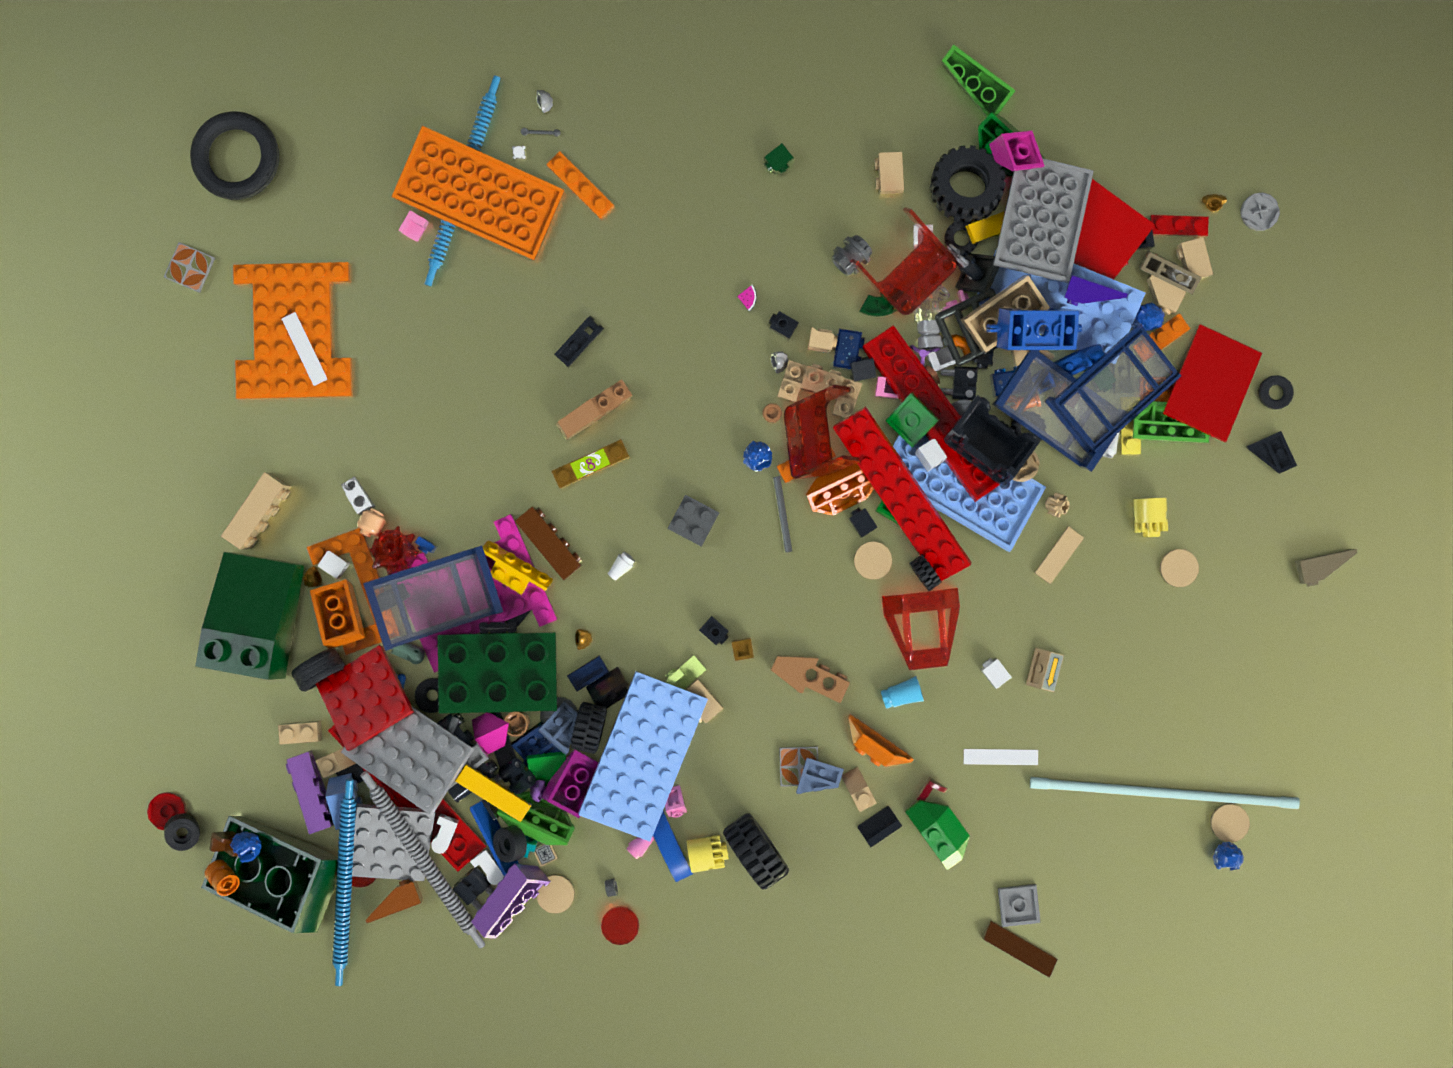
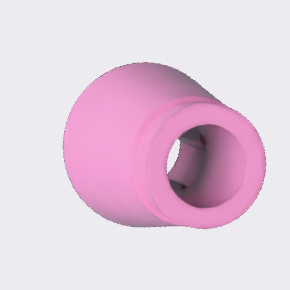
(638, 847)

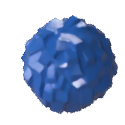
(1150, 316)
(757, 456)
(246, 846)
(1228, 856)

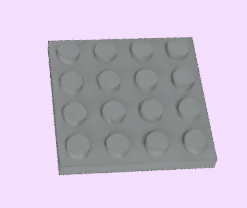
(378, 848)

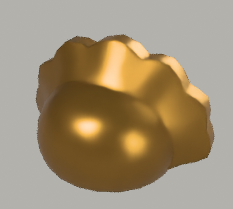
(1214, 202)
(312, 577)
(582, 639)

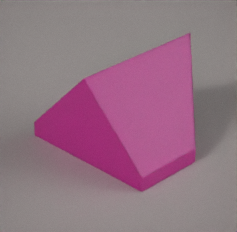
(490, 731)

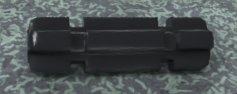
(497, 627)

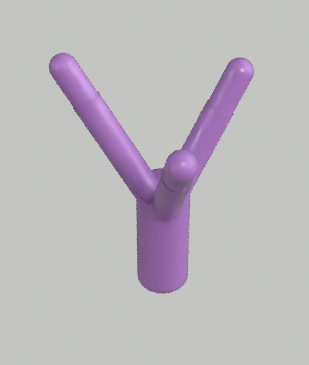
(923, 353)

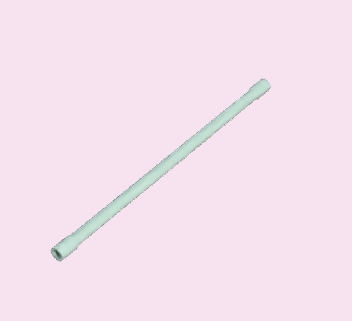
(1283, 802)

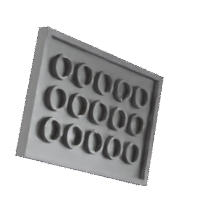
(1044, 220)
(414, 759)

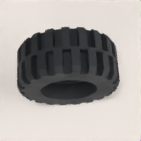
(971, 161)
(755, 851)

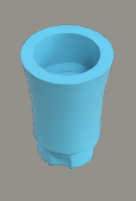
(903, 693)

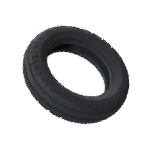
(234, 121)

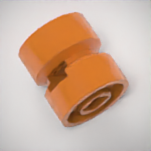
(222, 877)

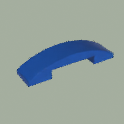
(1080, 359)
(671, 850)

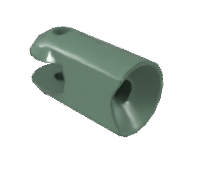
(409, 652)

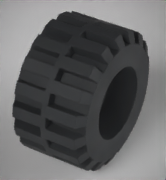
(588, 727)

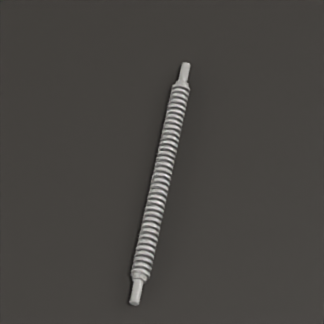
(422, 859)

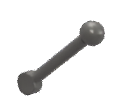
(524, 131)

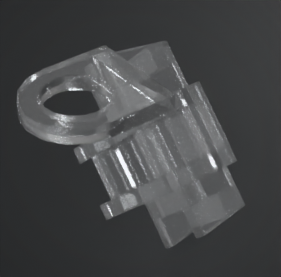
(924, 308)

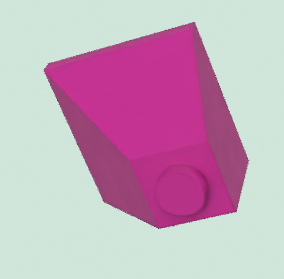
(1017, 151)

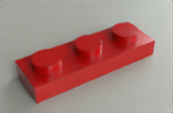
(1180, 225)

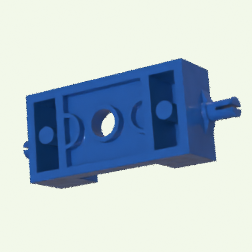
(1020, 329)

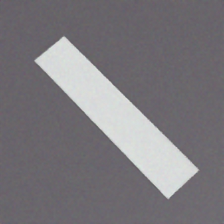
(304, 348)
(1000, 757)

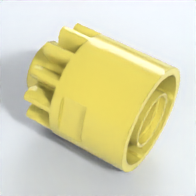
(1150, 516)
(706, 853)

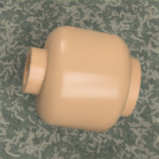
(371, 522)

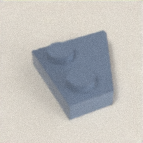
(559, 727)
(818, 776)

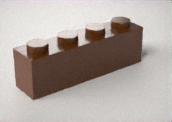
(548, 543)

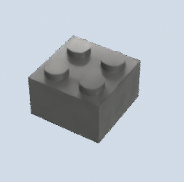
(693, 520)

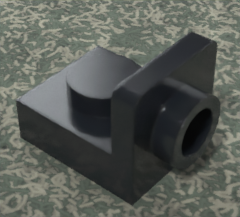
(984, 361)

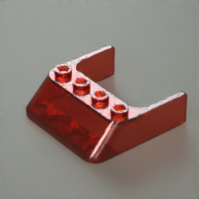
(917, 274)
(810, 438)

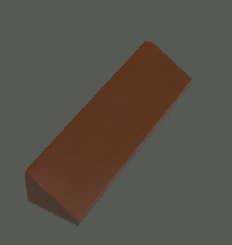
(1019, 949)

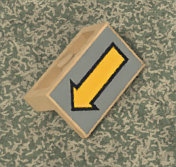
(1044, 670)

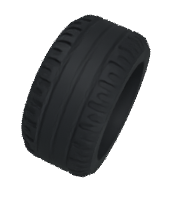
(317, 668)

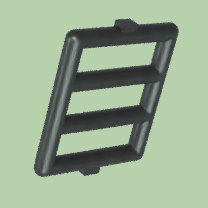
(947, 339)

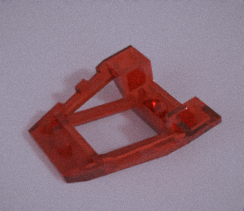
(921, 602)

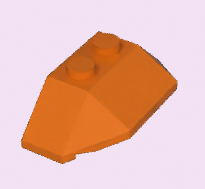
(839, 490)
(875, 745)

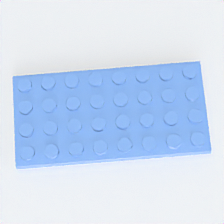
(1101, 321)
(995, 516)
(642, 756)

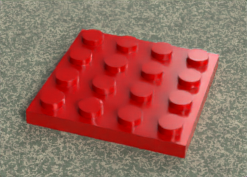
(364, 698)

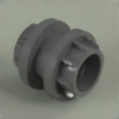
(854, 248)

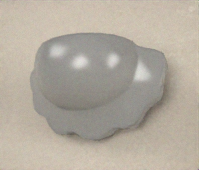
(544, 100)
(779, 361)

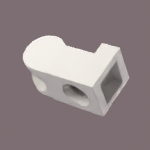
(357, 495)
(442, 840)
(489, 866)

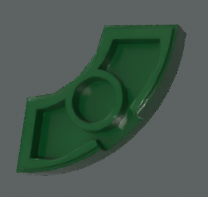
(876, 307)

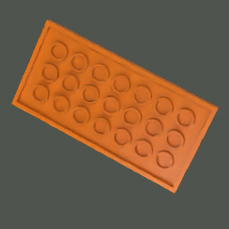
(477, 193)

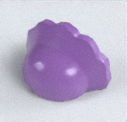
(537, 790)

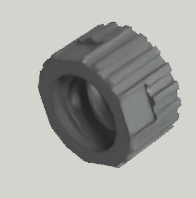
(611, 887)

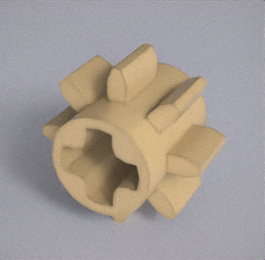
(1057, 505)

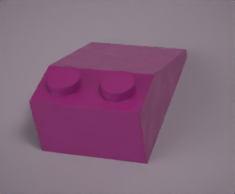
(570, 783)

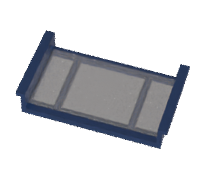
(1114, 389)
(1024, 402)
(432, 597)

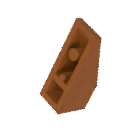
(402, 897)

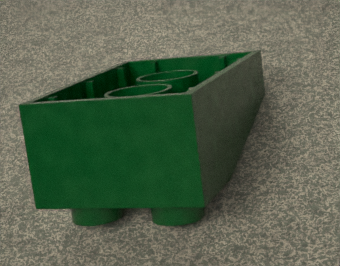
(251, 617)
(285, 882)

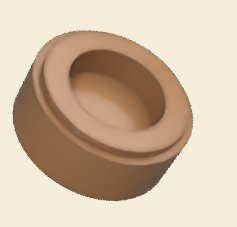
(772, 413)

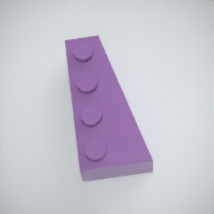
(310, 791)
(509, 899)

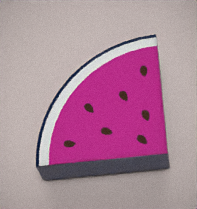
(748, 298)

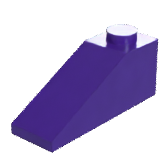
(1085, 291)

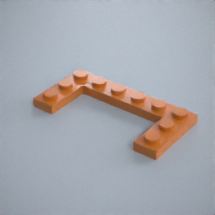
(355, 544)

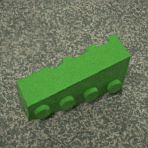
(980, 84)

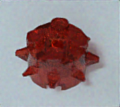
(393, 551)

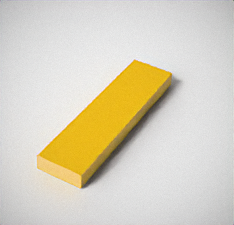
(493, 792)

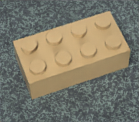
(1019, 295)
(256, 511)

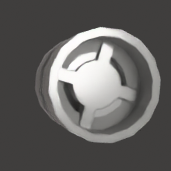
(929, 335)

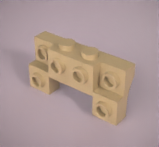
(814, 380)

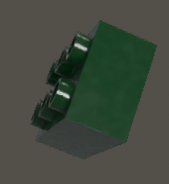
(497, 672)

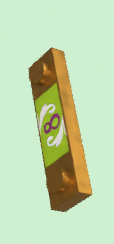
(590, 463)

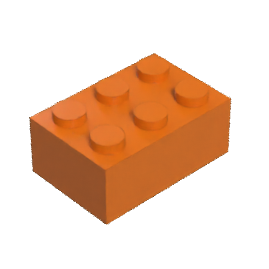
(337, 614)

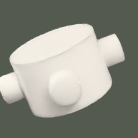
(519, 152)

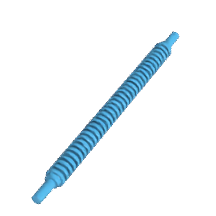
(486, 108)
(344, 882)

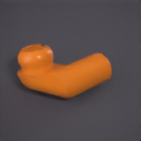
(961, 342)

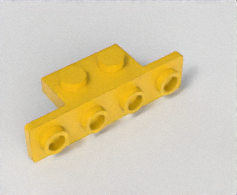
(514, 571)

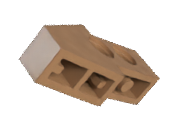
(594, 409)
(793, 671)

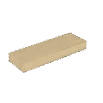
(1059, 555)

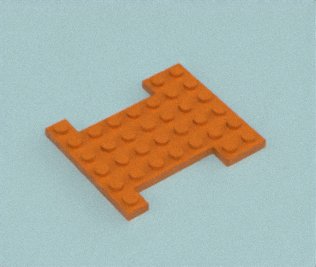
(276, 363)

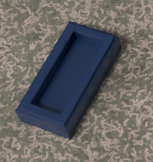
(588, 673)

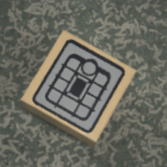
(545, 854)

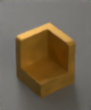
(742, 649)

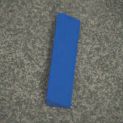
(488, 829)

